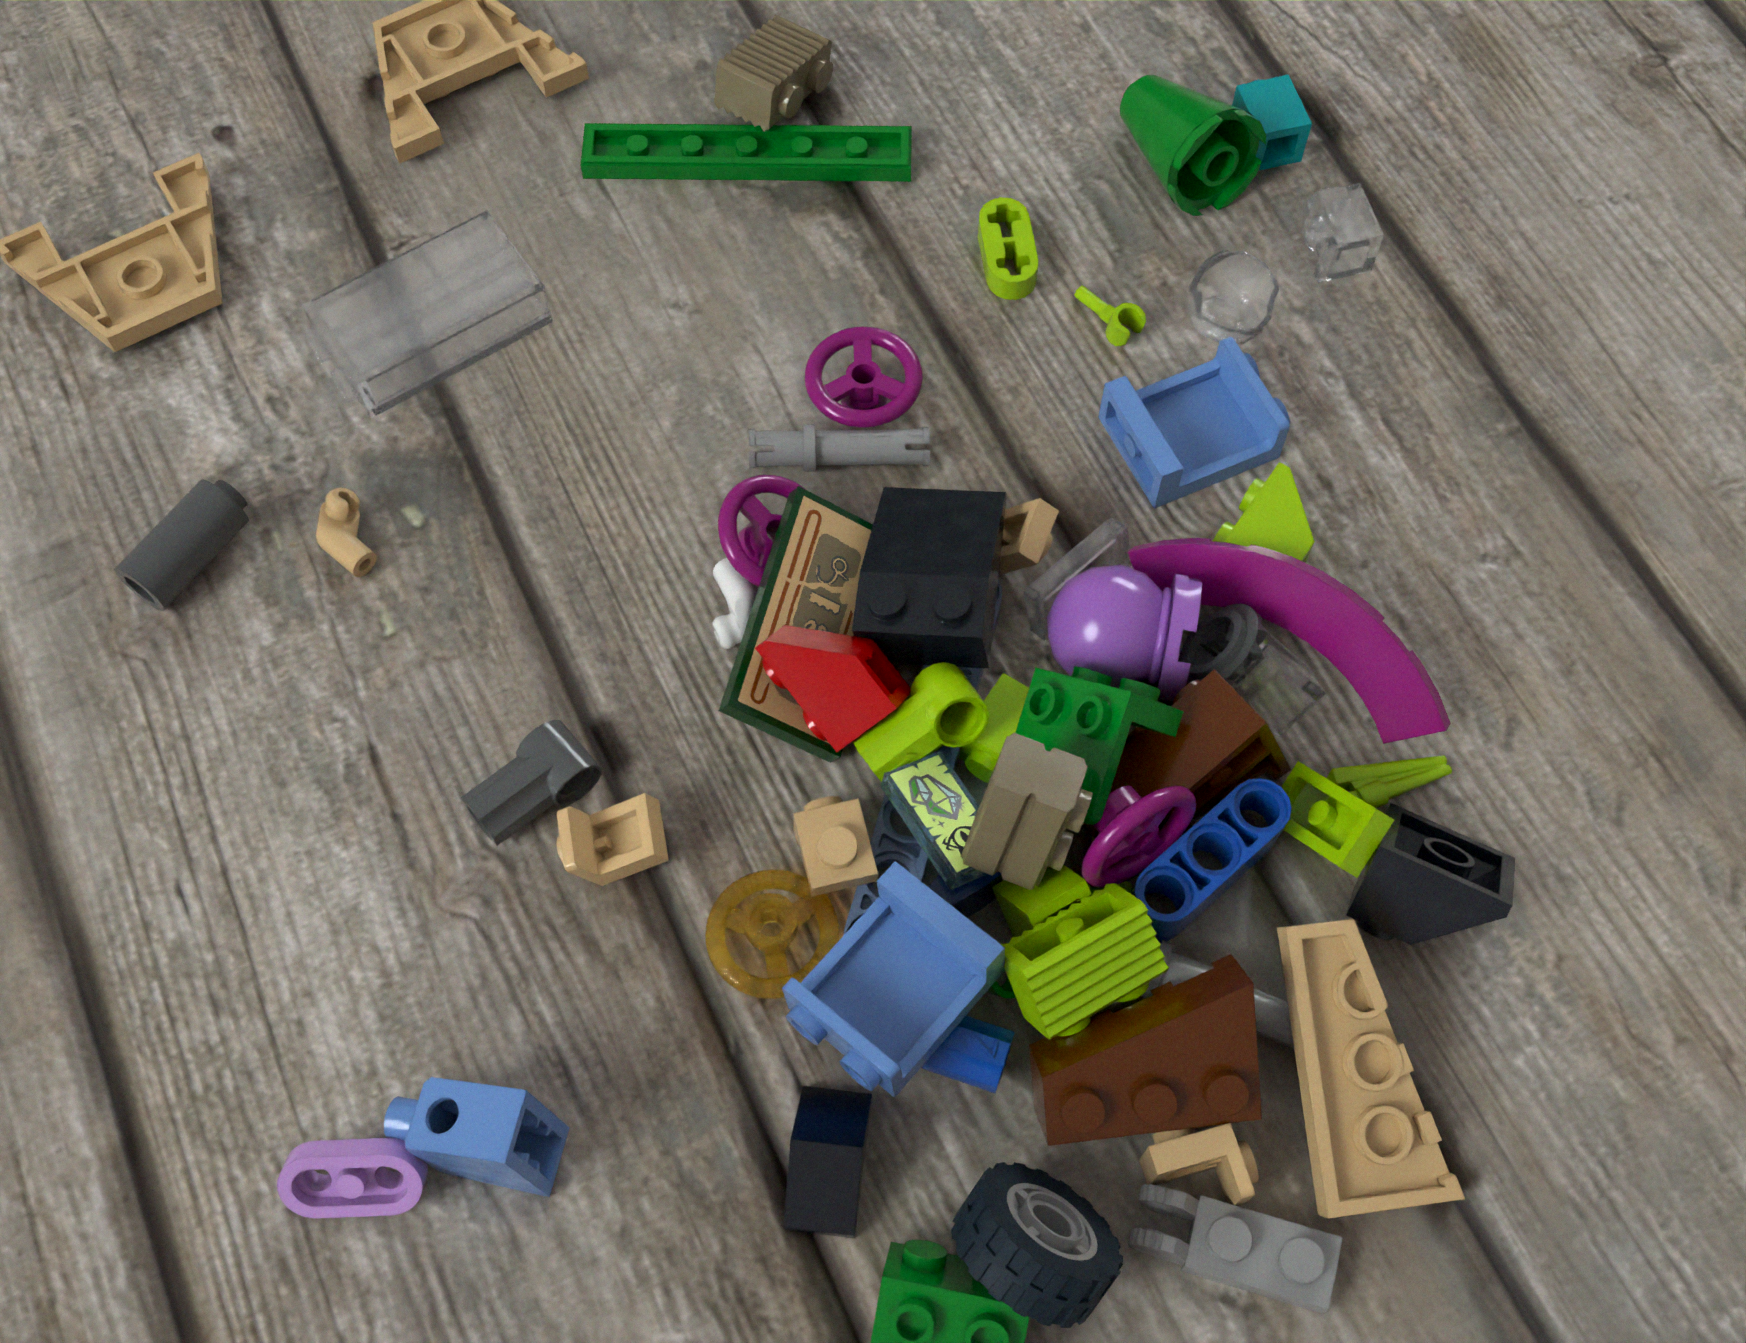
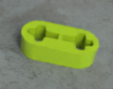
(1018, 246)

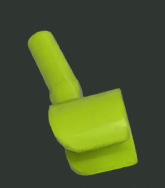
(1125, 313)

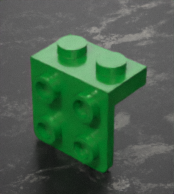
(1092, 722)
(936, 1300)

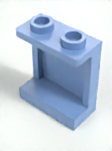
(1195, 425)
(895, 983)

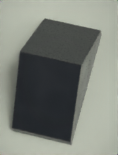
(827, 1162)

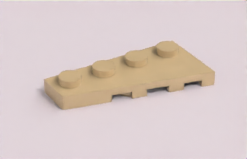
(1360, 1107)

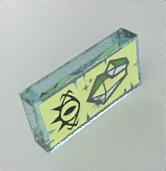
(936, 812)

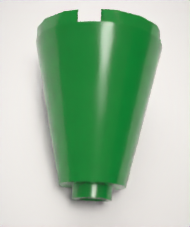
(1193, 142)

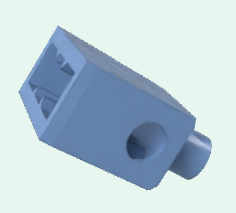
(481, 1133)

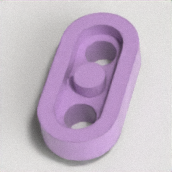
(356, 1178)

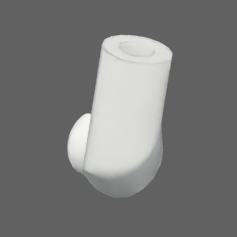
(740, 599)

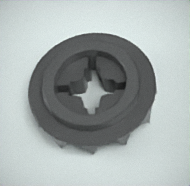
(1231, 636)

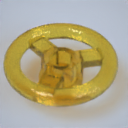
(763, 910)

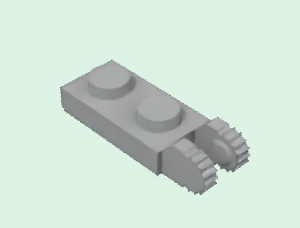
(1243, 1248)

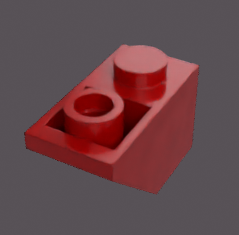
(836, 680)

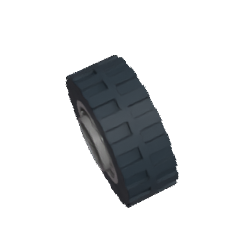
(1036, 1245)

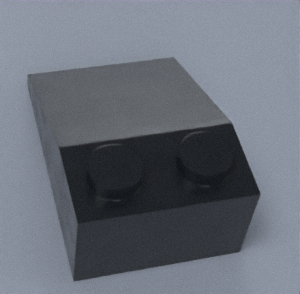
(932, 576)

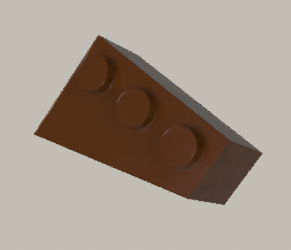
(1213, 752)
(1154, 1065)

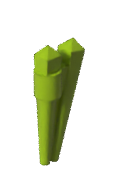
(1386, 780)

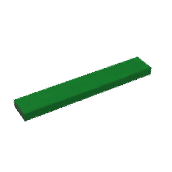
(746, 152)

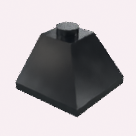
(1430, 882)

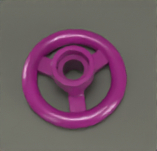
(863, 387)
(752, 546)
(1132, 829)

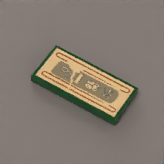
(804, 585)

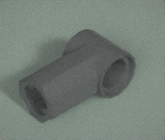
(546, 771)

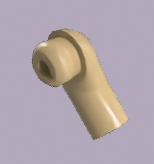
(339, 529)

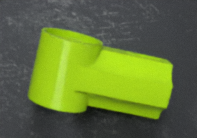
(939, 713)

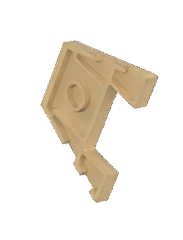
(449, 45)
(140, 278)

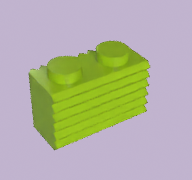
(1083, 961)

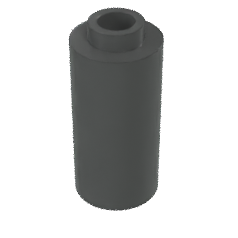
(183, 543)

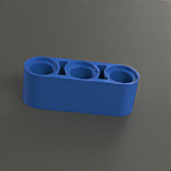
(1227, 838)

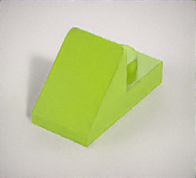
(1333, 820)

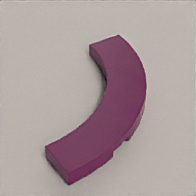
(1317, 611)

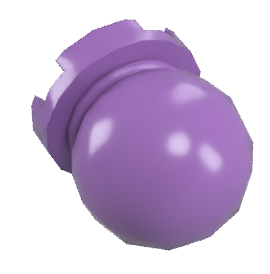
(1125, 626)

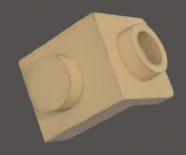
(1026, 535)
(613, 840)
(834, 845)
(1192, 1152)

